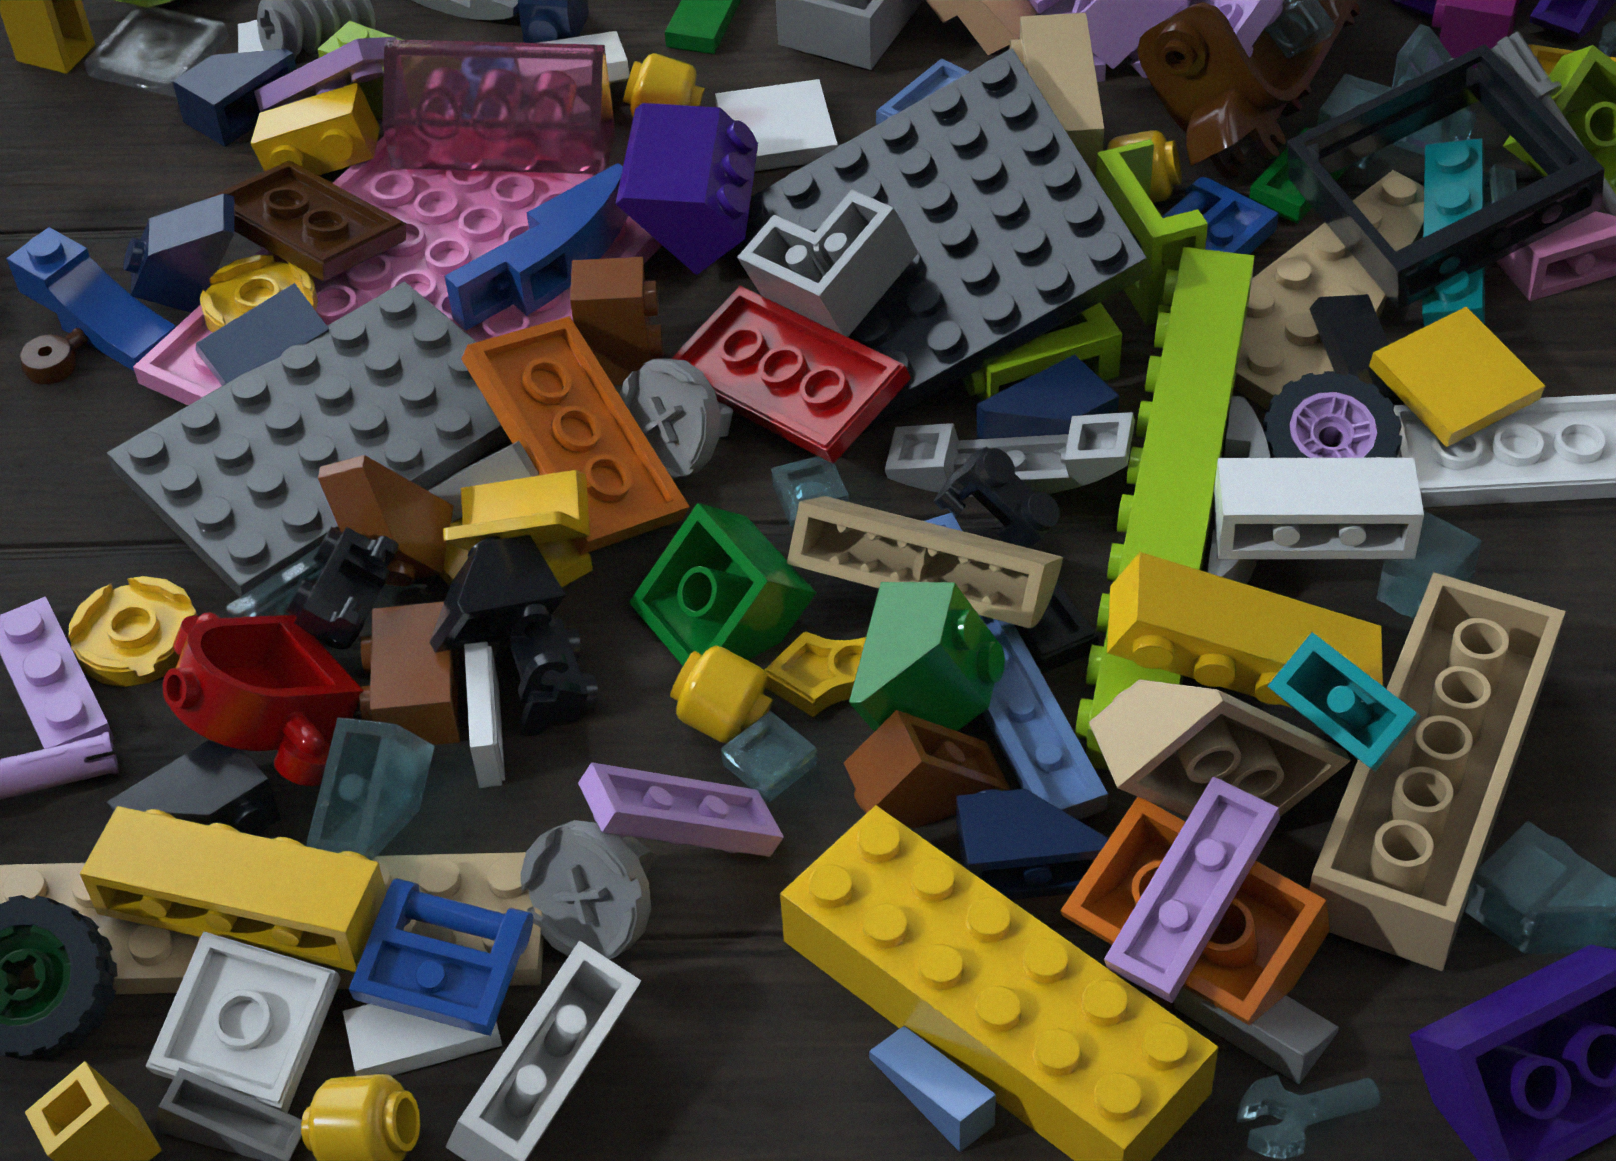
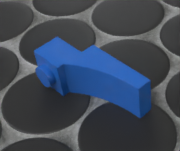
(85, 297)

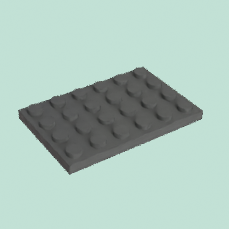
(247, 458)

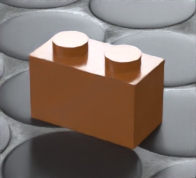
(614, 311)
(407, 677)

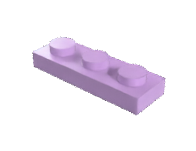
(353, 62)
(48, 676)
(679, 810)
(1192, 889)

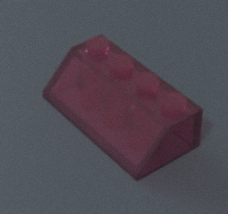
(497, 106)

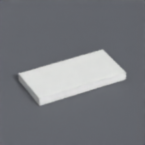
(1536, 454)

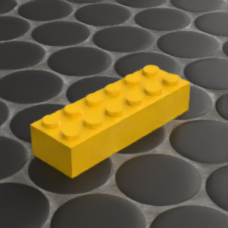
(998, 993)

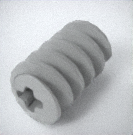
(308, 22)

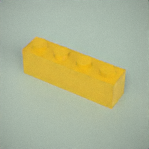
(1223, 628)
(235, 886)

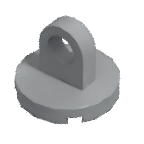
(677, 413)
(588, 888)

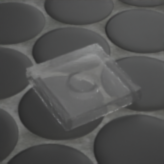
(155, 48)

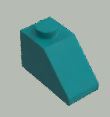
(1344, 702)

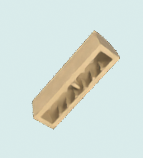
(881, 546)

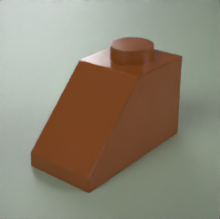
(389, 505)
(920, 769)

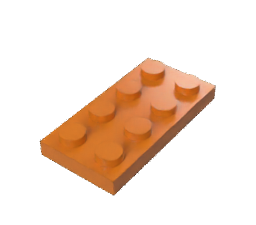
(572, 418)

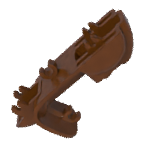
(1222, 92)

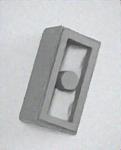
(1283, 1038)

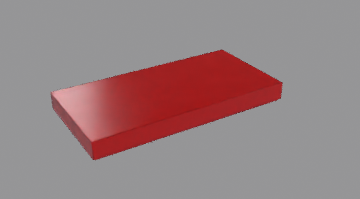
(792, 373)

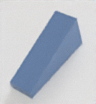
(937, 1087)

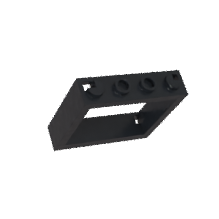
(1479, 239)

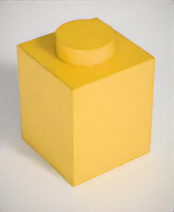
(90, 1121)

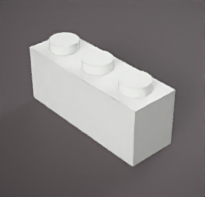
(1317, 508)
(544, 1059)

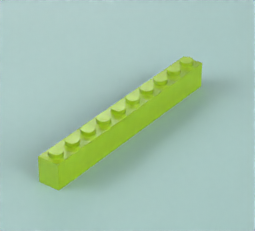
(1181, 447)

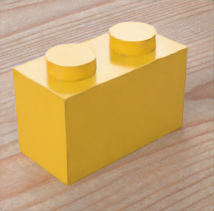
(47, 32)
(318, 132)

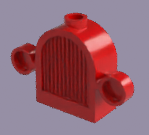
(261, 689)

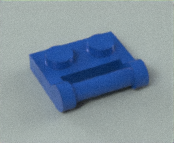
(1232, 219)
(436, 976)

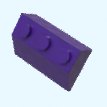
(689, 179)
(1530, 1063)

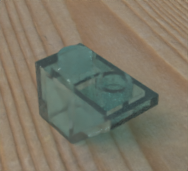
(1544, 896)

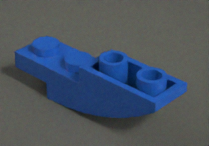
(539, 261)

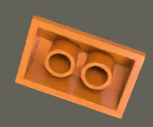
(1257, 945)

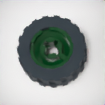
(72, 971)

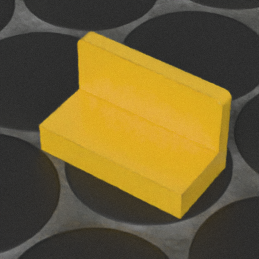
(539, 506)

